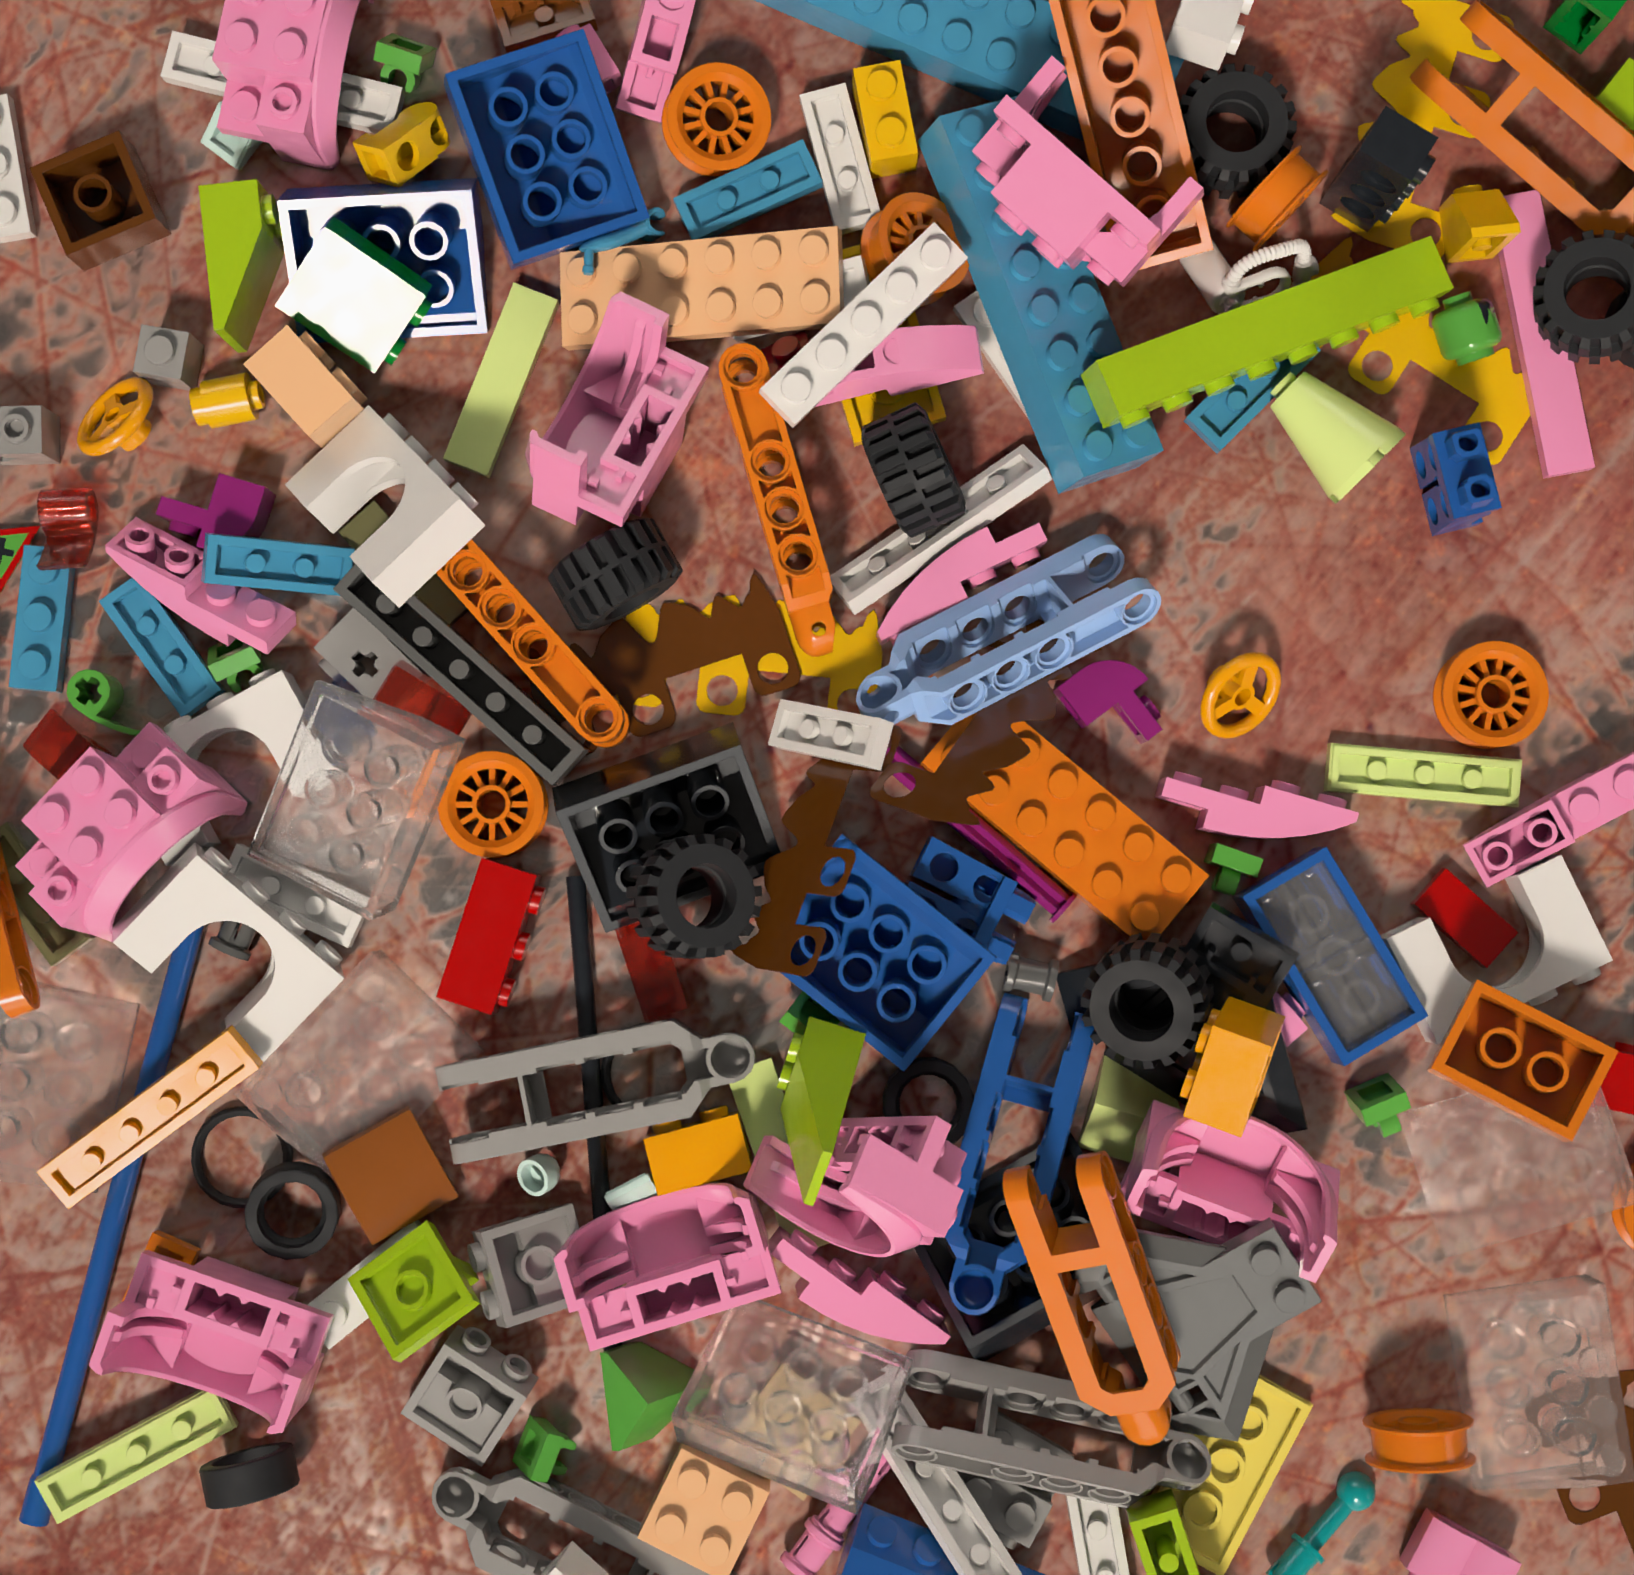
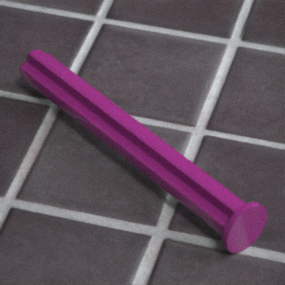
(1001, 853)

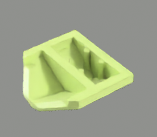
(1118, 1110)

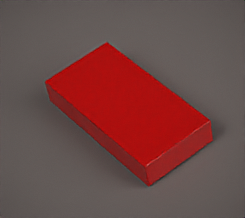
(1464, 918)

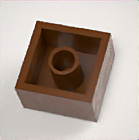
(100, 200)

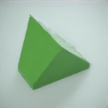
(640, 1391)

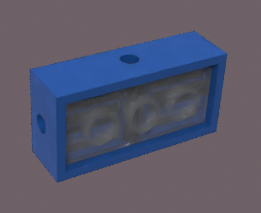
(1343, 967)

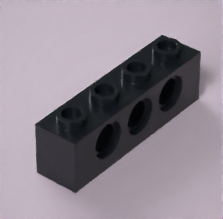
(1381, 170)

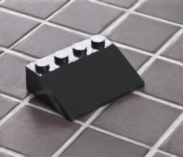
(659, 796)
(1019, 1306)

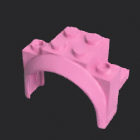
(285, 74)
(1061, 198)
(617, 420)
(113, 823)
(1230, 1184)
(890, 1201)
(670, 1259)
(216, 1333)

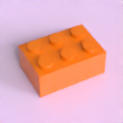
(1522, 1061)

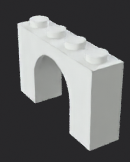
(425, 526)
(265, 709)
(204, 891)
(1561, 948)

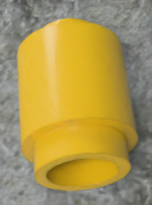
(227, 400)

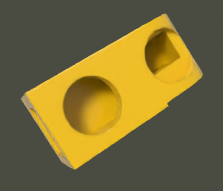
(403, 145)

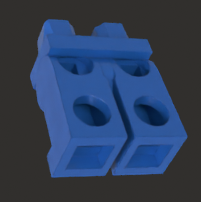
(1462, 478)
(976, 892)

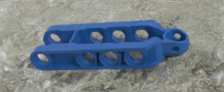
(982, 1265)

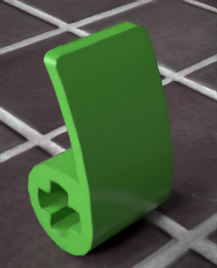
(102, 711)

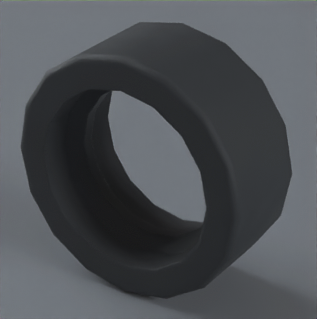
(941, 1069)
(298, 1247)
(249, 1475)

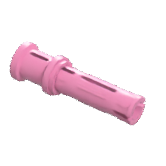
(825, 1533)

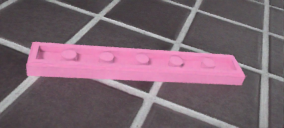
(1547, 377)

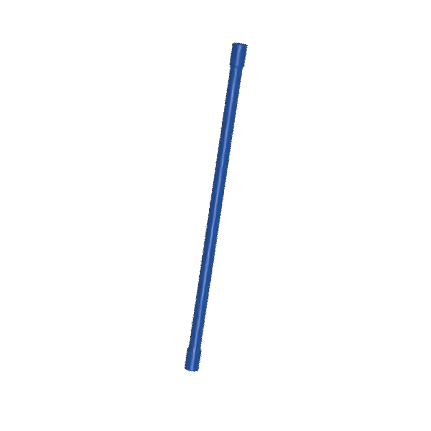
(108, 1239)

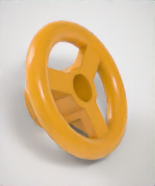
(121, 423)
(1232, 688)

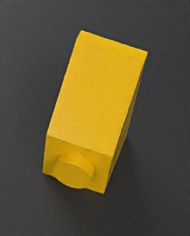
(1476, 224)

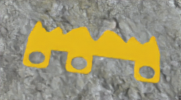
(1439, 39)
(1486, 380)
(849, 664)

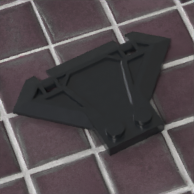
(1242, 966)

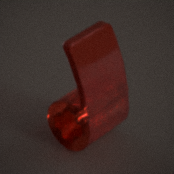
(70, 527)
(415, 696)
(58, 744)

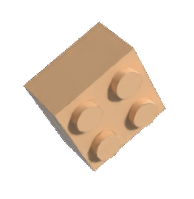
(300, 381)
(704, 1510)

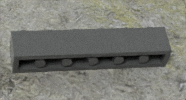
(468, 677)

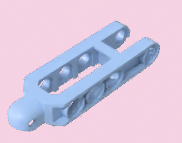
(1047, 594)

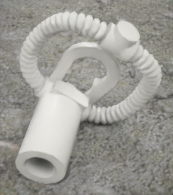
(1226, 286)

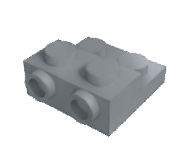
(520, 1265)
(470, 1393)
(1010, 1508)

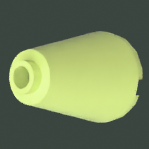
(1332, 432)

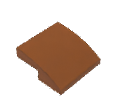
(536, 21)
(390, 1175)

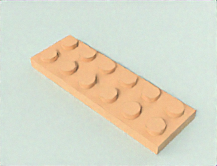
(711, 284)

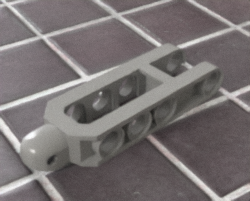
(707, 1064)
(1167, 1464)
(478, 1502)

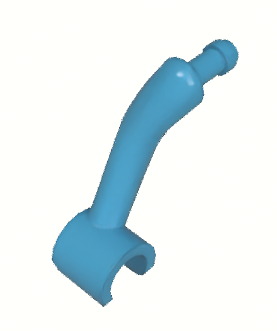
(621, 237)

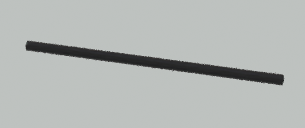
(587, 1026)

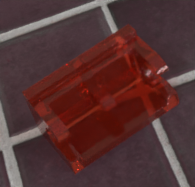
(652, 975)

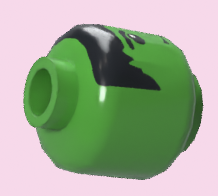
(1466, 328)

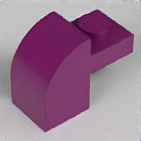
(234, 509)
(1106, 686)

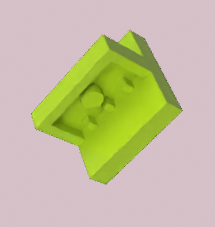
(415, 1290)

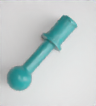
(1354, 1493)

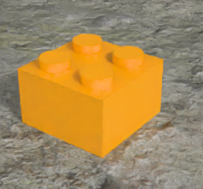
(1231, 1065)

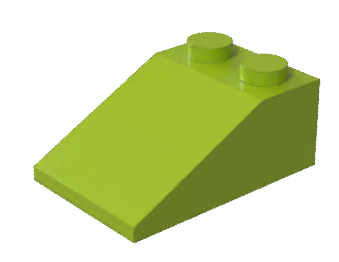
(241, 255)
(816, 1089)

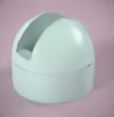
(538, 1174)

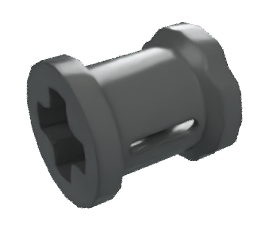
(229, 945)
(1030, 976)

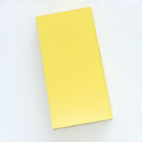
(1240, 1475)

